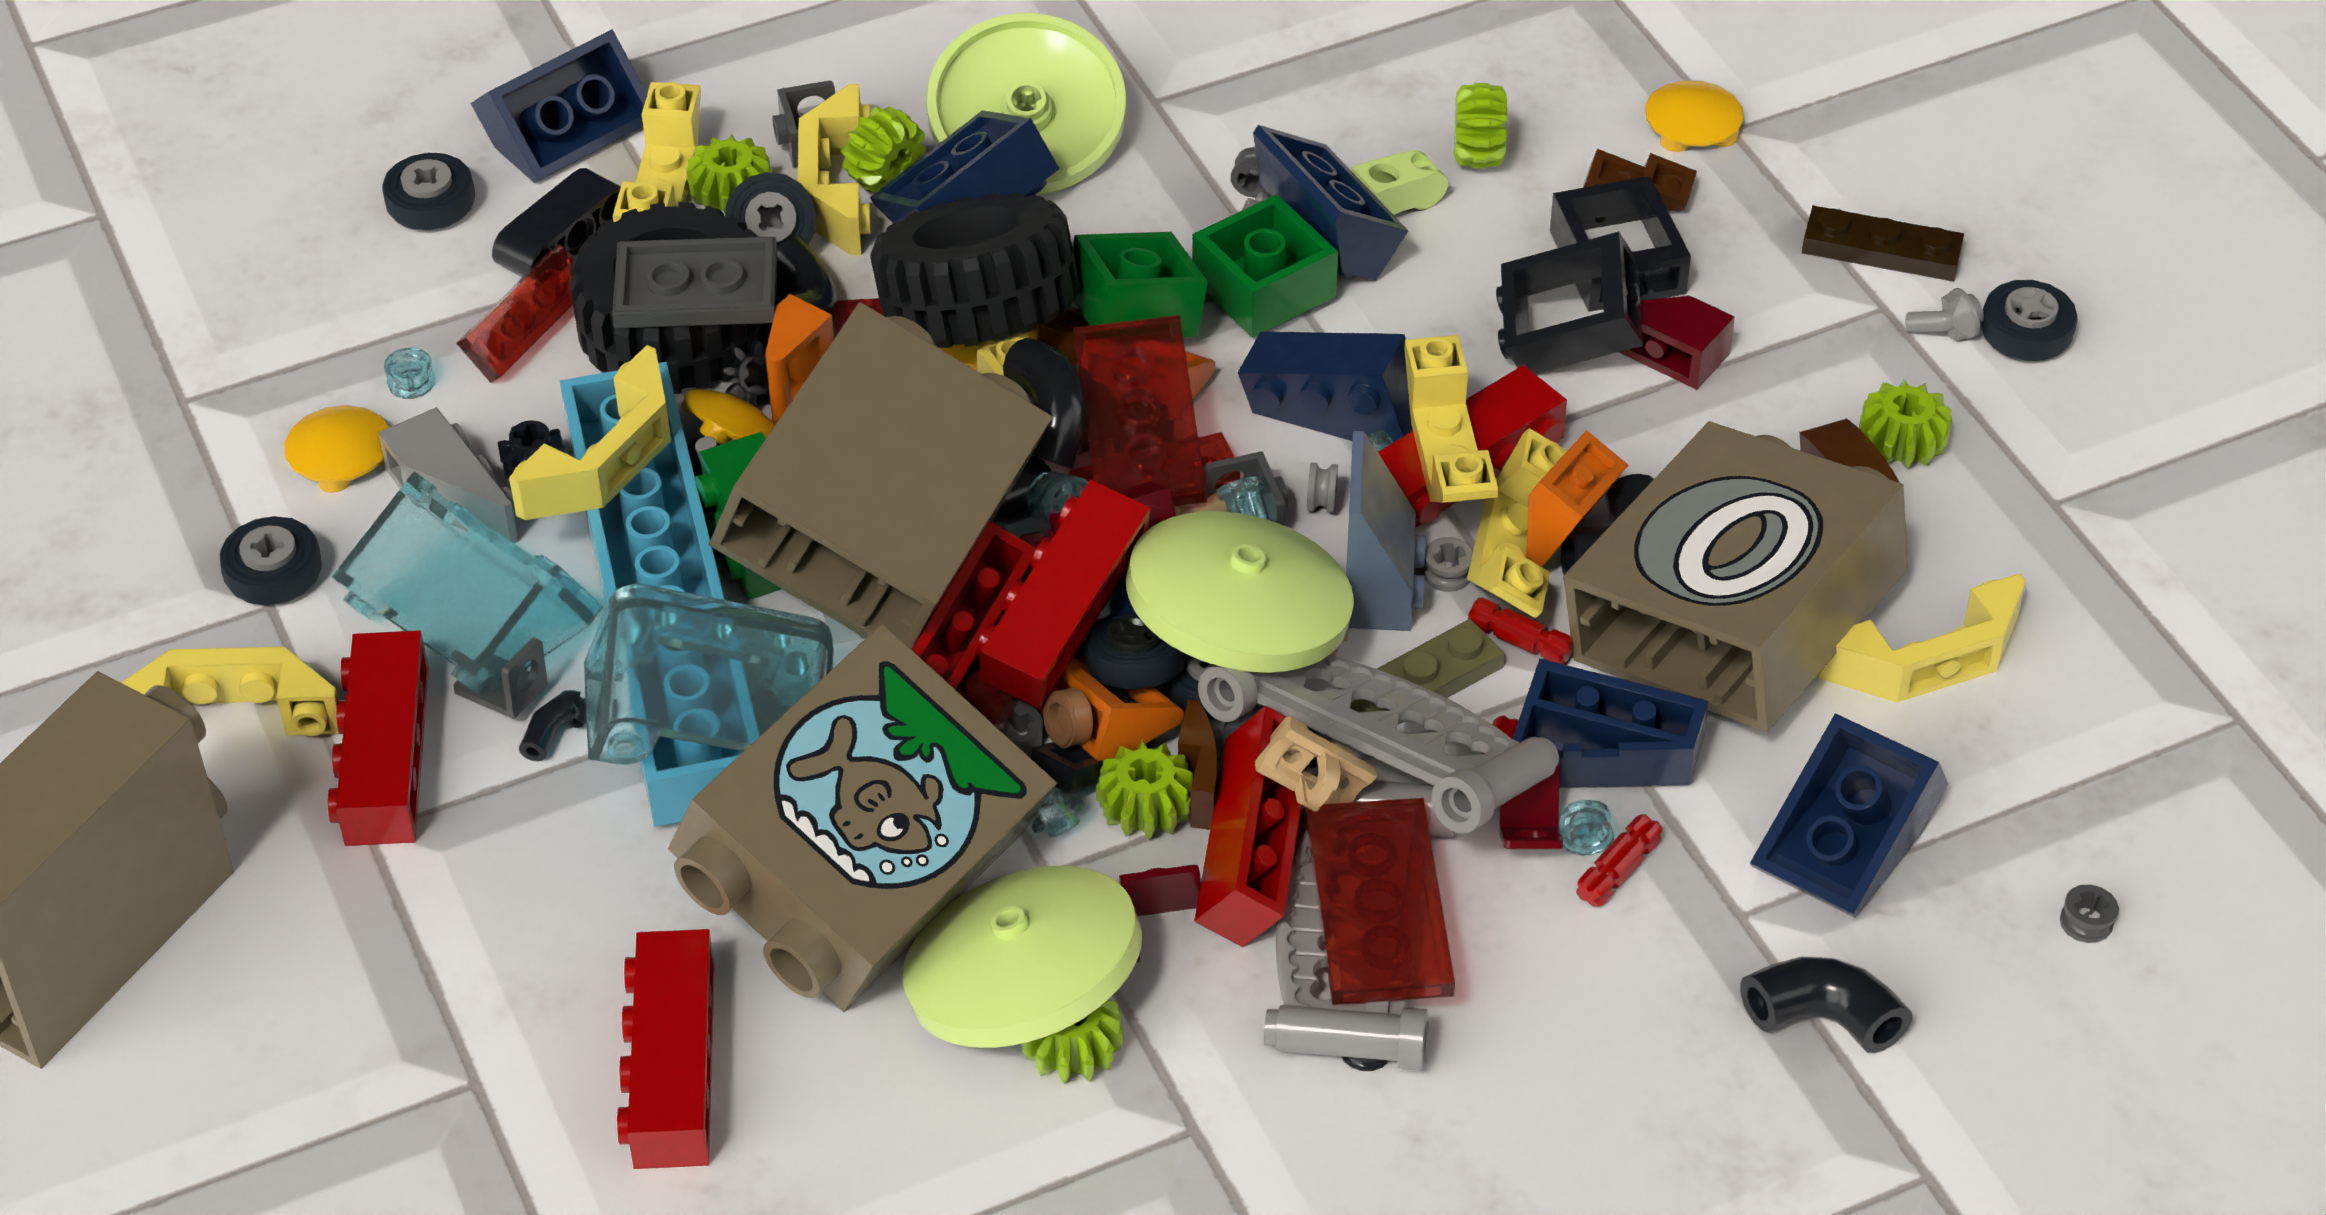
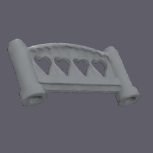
(1464, 786)
(1346, 1030)

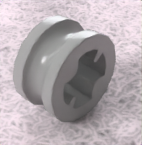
(1322, 487)
(1447, 550)

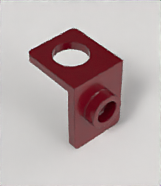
(1533, 817)
(1162, 889)

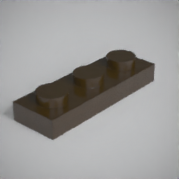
(1883, 243)

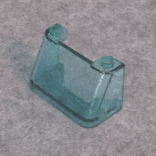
(461, 585)
(694, 671)

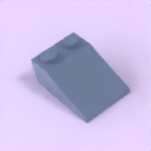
(1381, 545)

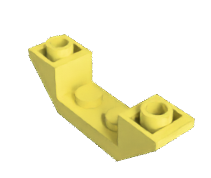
(823, 134)
(670, 139)
(1442, 424)
(560, 484)
(1501, 538)
(1971, 651)
(247, 675)

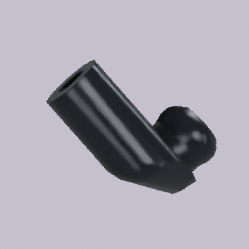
(546, 720)

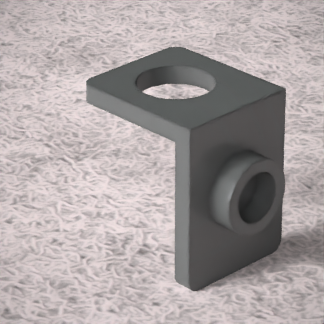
(787, 121)
(1250, 465)
(517, 689)

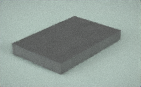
(695, 282)

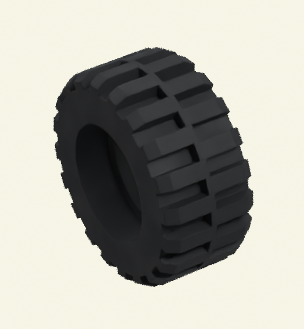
(977, 268)
(690, 351)

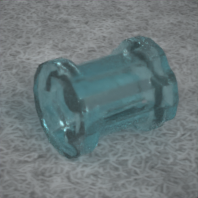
(1242, 490)

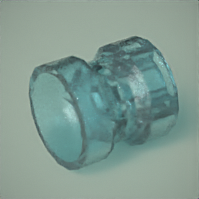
(1043, 489)

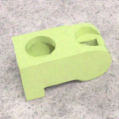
(1403, 180)

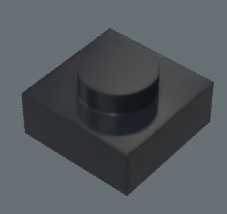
(1069, 767)

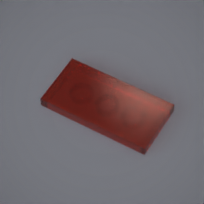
(1141, 407)
(1379, 902)

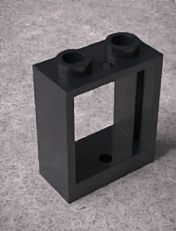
(1661, 269)
(1582, 338)

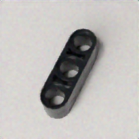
(560, 217)

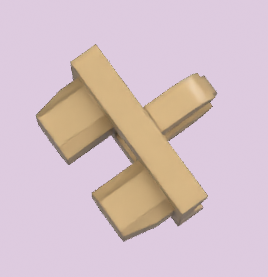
(1339, 770)

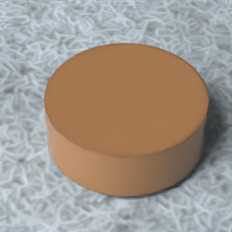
(1068, 717)

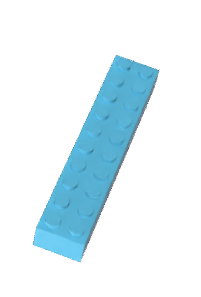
(658, 539)

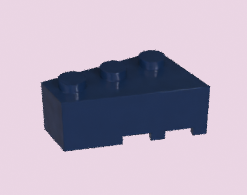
(1330, 381)
(1613, 728)

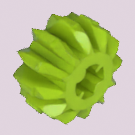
(1480, 125)
(882, 147)
(722, 167)
(1906, 423)
(1145, 789)
(1081, 1045)

